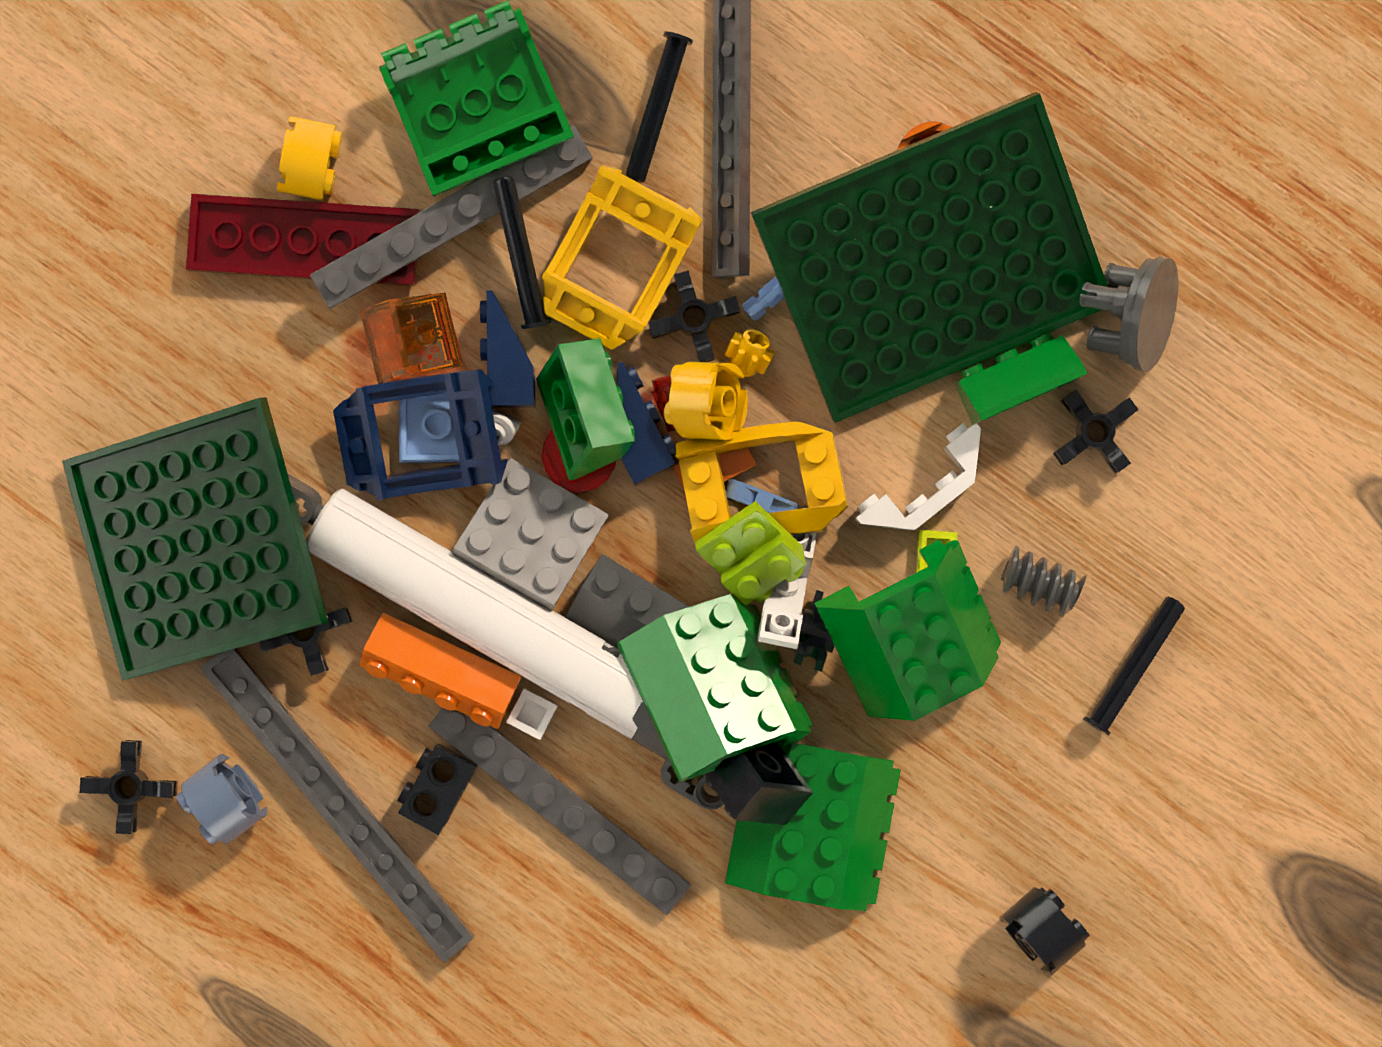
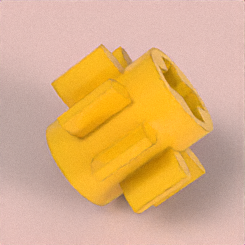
(750, 352)

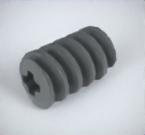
(1041, 582)

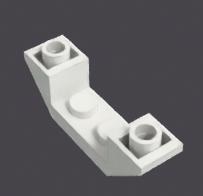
(963, 452)
(783, 608)

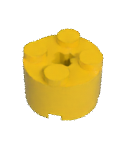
(307, 158)
(706, 400)

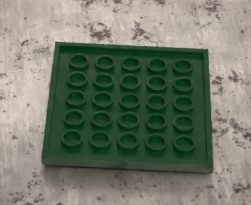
(195, 539)

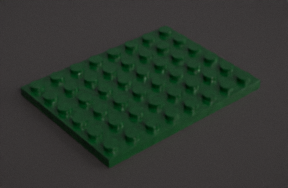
(932, 256)

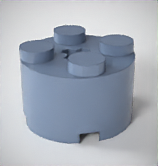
(222, 800)

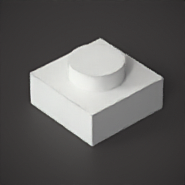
(532, 714)

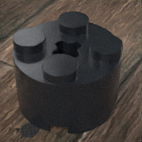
(1044, 929)

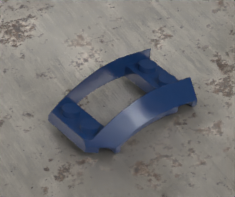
(471, 424)

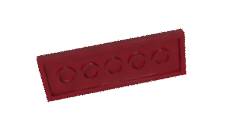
(284, 235)

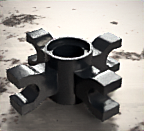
(712, 312)
(1083, 415)
(814, 637)
(313, 654)
(127, 806)

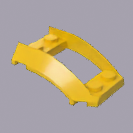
(640, 209)
(818, 466)

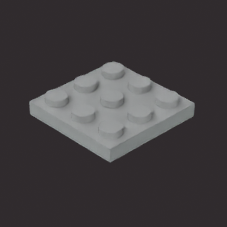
(530, 534)

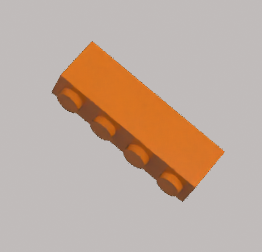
(439, 671)

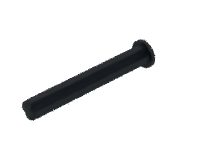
(657, 105)
(520, 253)
(1135, 665)

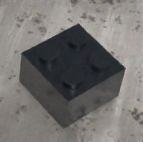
(760, 785)

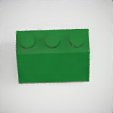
(1018, 377)
(584, 407)

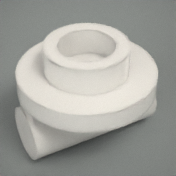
(505, 427)

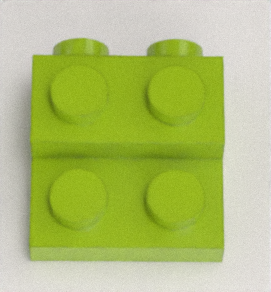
(752, 554)

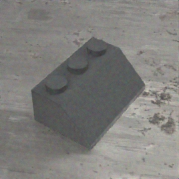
(618, 602)

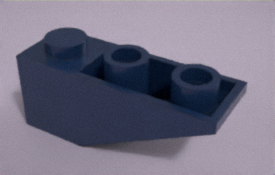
(506, 359)
(650, 451)

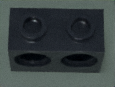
(444, 792)

